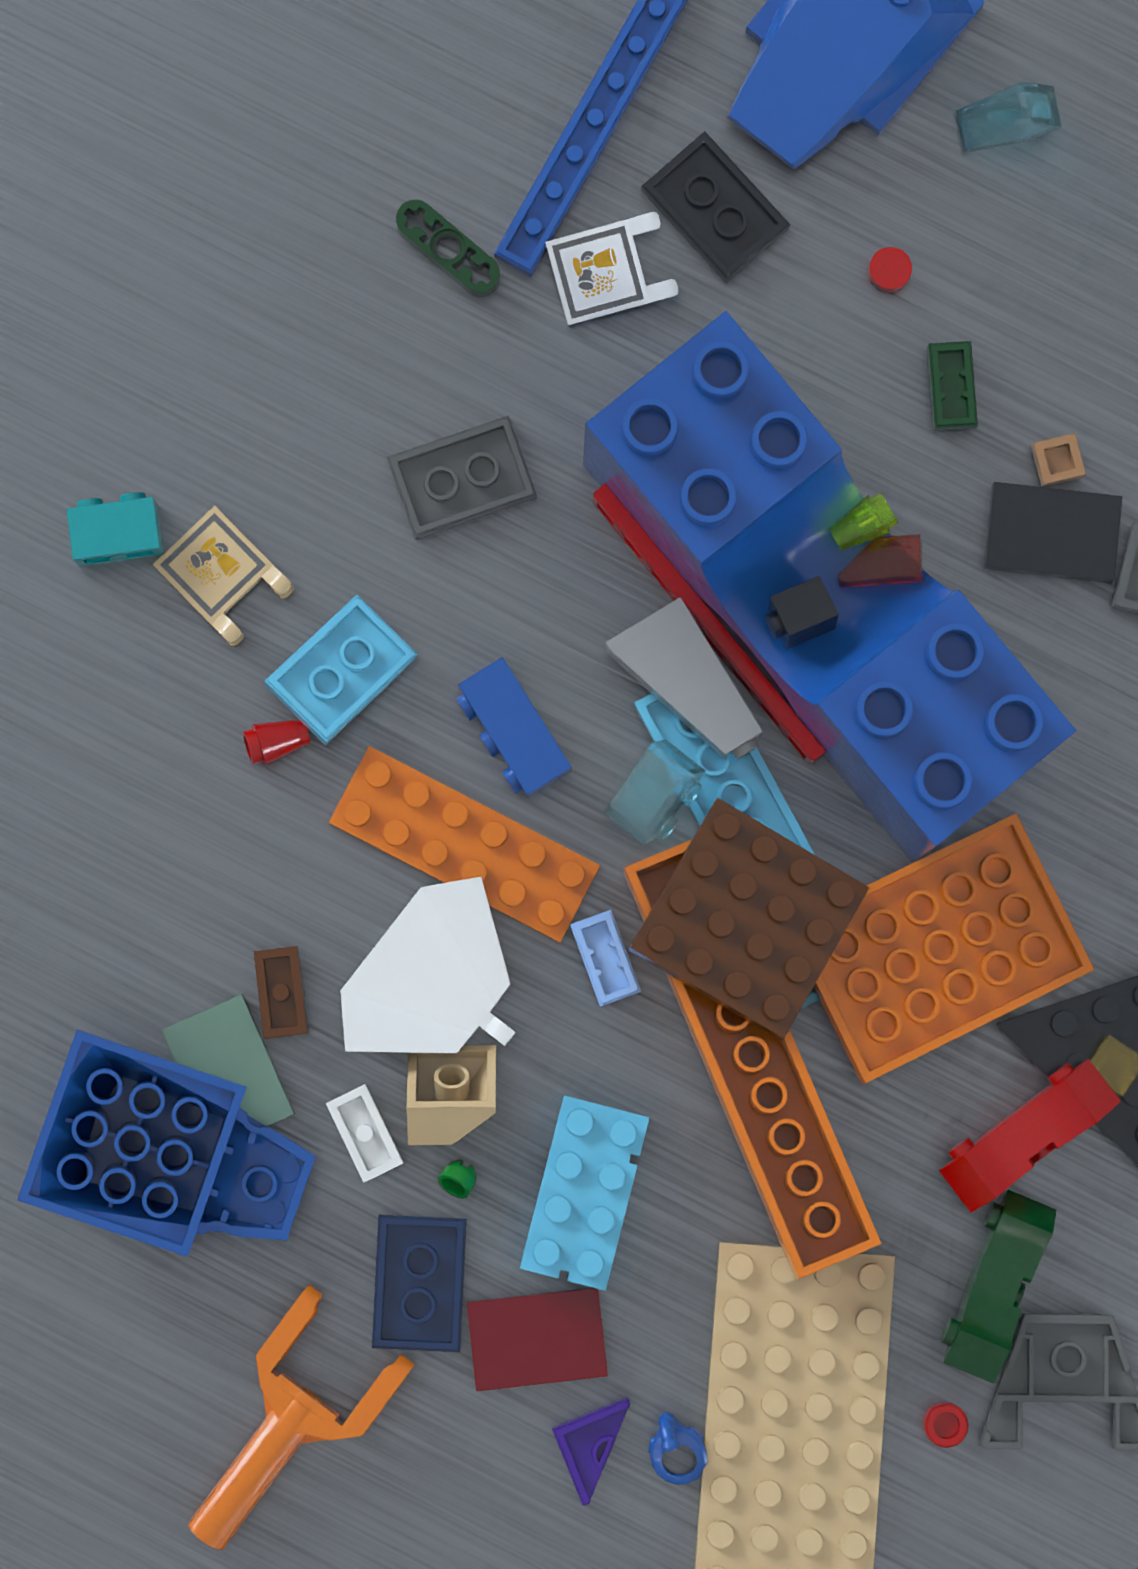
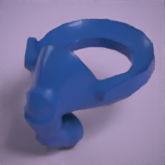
(668, 1438)

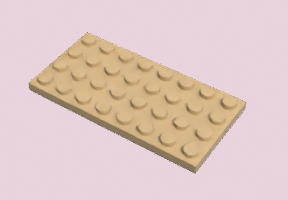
(794, 1412)

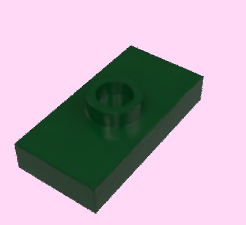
(952, 386)

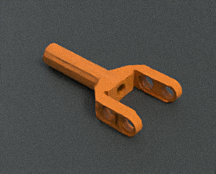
(291, 1419)

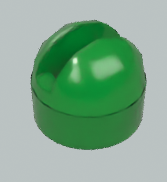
(458, 1179)

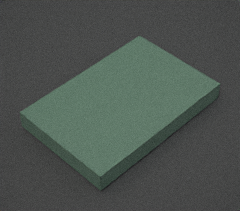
(231, 1047)

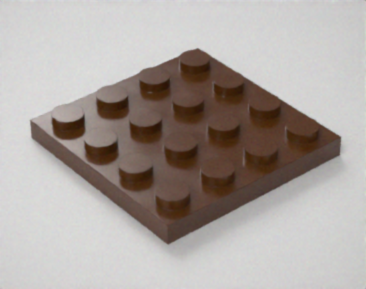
(749, 919)

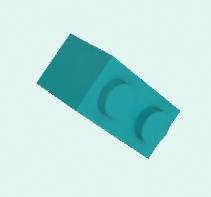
(114, 529)

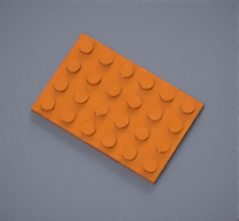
(948, 949)

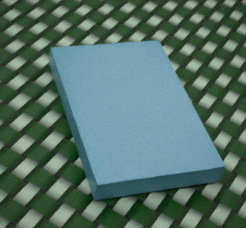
(340, 669)

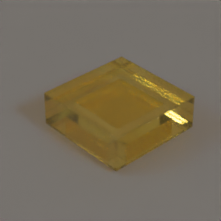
(1116, 1064)

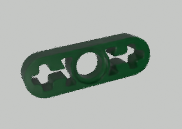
(416, 237)

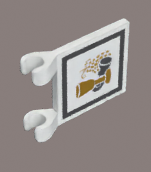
(602, 271)

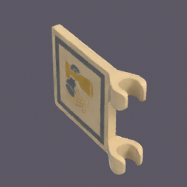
(217, 568)

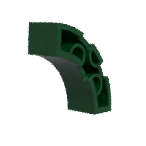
(989, 1308)

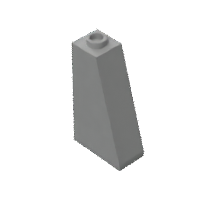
(686, 676)

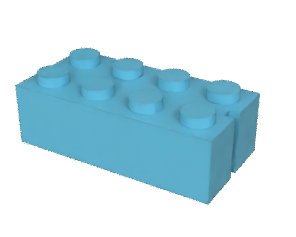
(584, 1192)

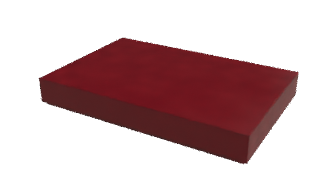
(537, 1339)

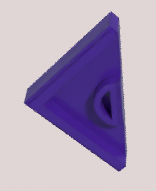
(588, 1443)

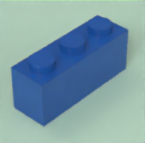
(512, 729)

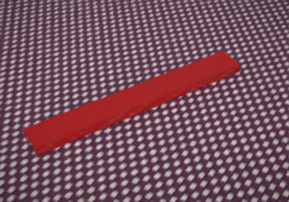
(711, 628)

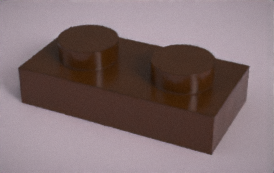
(281, 992)

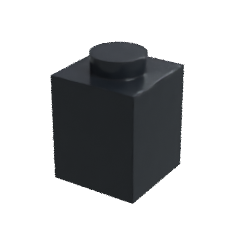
(801, 613)

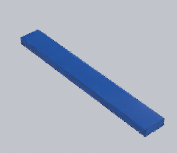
(587, 133)

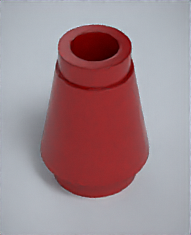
(274, 740)

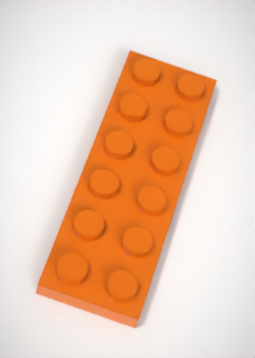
(463, 840)

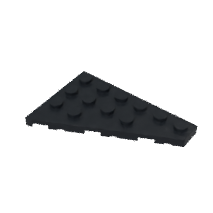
(1073, 1033)

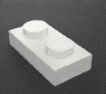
(364, 1133)

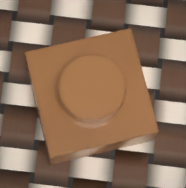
(1058, 460)

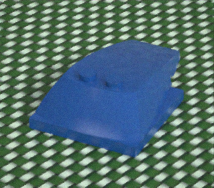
(839, 66)
(160, 1152)

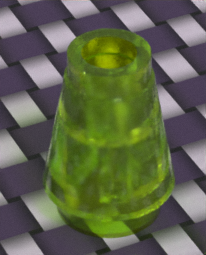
(864, 522)

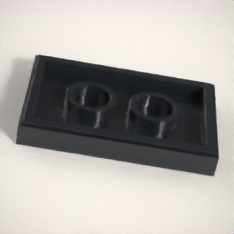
(715, 207)
(1053, 532)

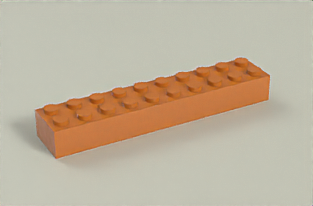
(771, 1114)

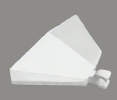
(429, 977)

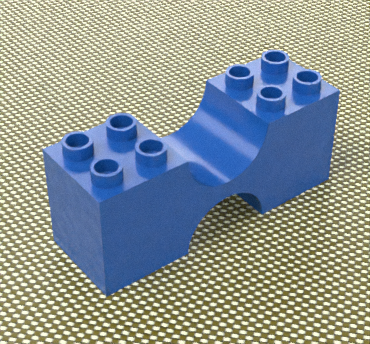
(739, 496)

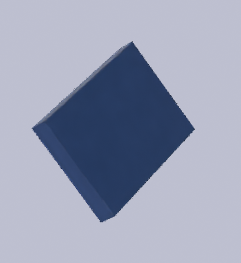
(419, 1283)

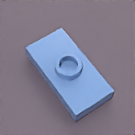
(605, 958)

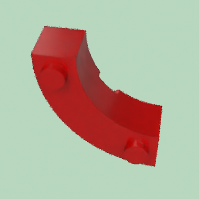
(1044, 1122)

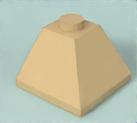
(449, 1094)

